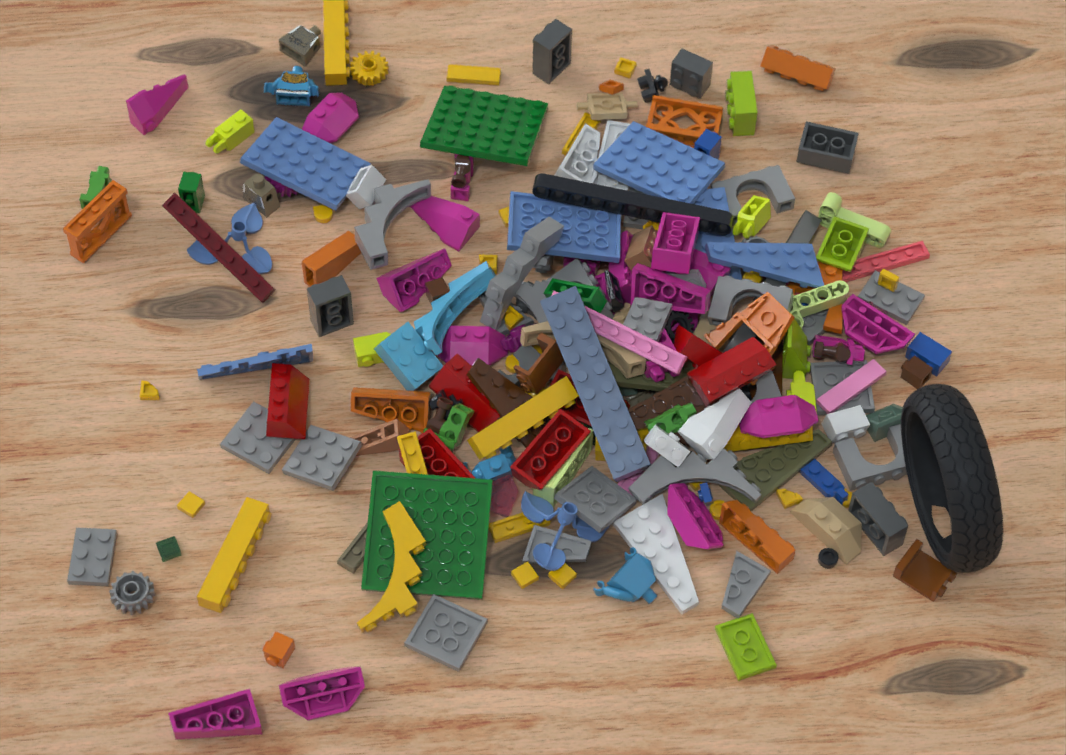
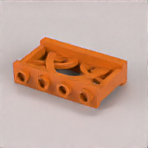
(677, 107)
(111, 205)

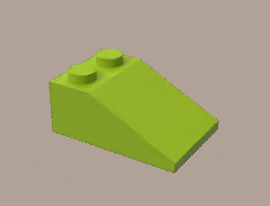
(842, 244)
(795, 351)

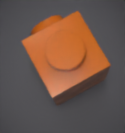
(278, 649)

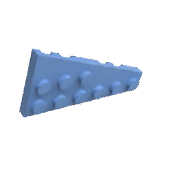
(772, 260)
(263, 361)

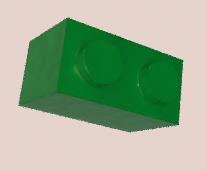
(192, 190)

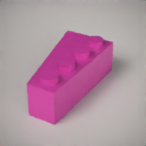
(621, 269)
(663, 287)
(219, 717)

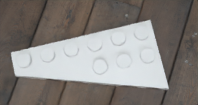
(655, 538)

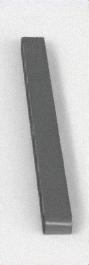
(801, 233)

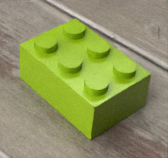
(742, 103)

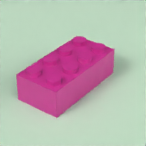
(675, 243)

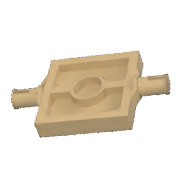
(607, 106)

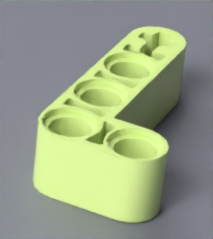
(831, 207)
(835, 294)

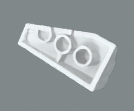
(581, 157)
(714, 426)

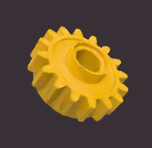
(369, 68)

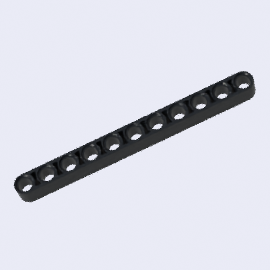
(627, 202)

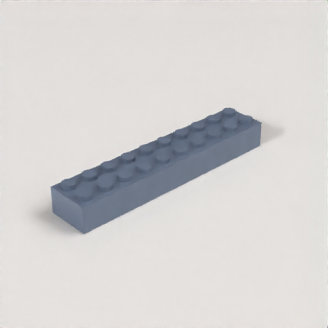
(595, 384)

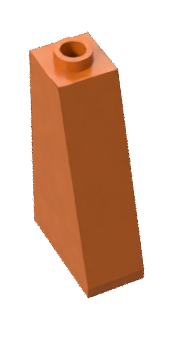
(330, 259)

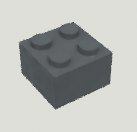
(691, 73)

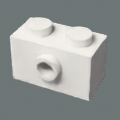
(362, 188)
(846, 424)
(667, 445)

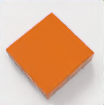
(611, 87)

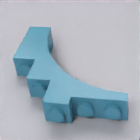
(462, 292)

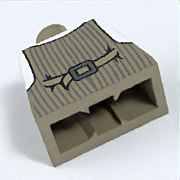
(301, 44)
(262, 193)

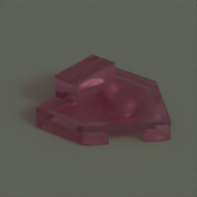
(503, 496)

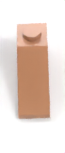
(381, 438)

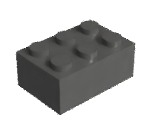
(552, 51)
(827, 147)
(330, 306)
(878, 518)

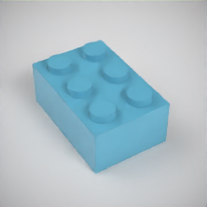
(408, 357)

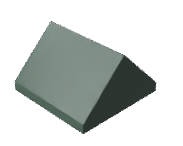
(882, 420)

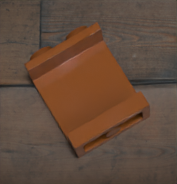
(543, 368)
(923, 572)

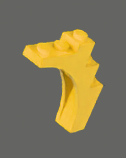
(405, 571)

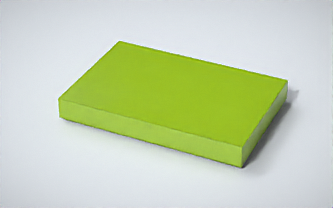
(745, 647)

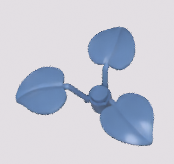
(243, 221)
(537, 510)

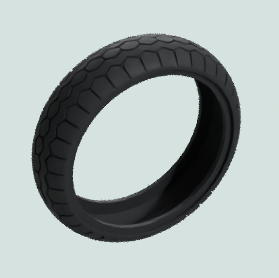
(954, 470)

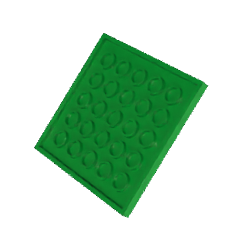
(484, 125)
(452, 520)

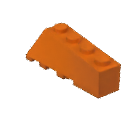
(797, 67)
(407, 406)
(756, 535)

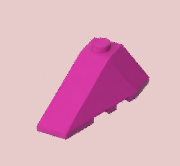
(150, 107)
(450, 220)
(708, 270)
(407, 283)

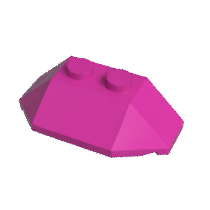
(332, 117)
(873, 327)
(473, 343)
(778, 417)
(692, 518)
(323, 692)

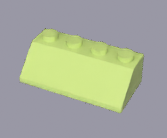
(566, 472)

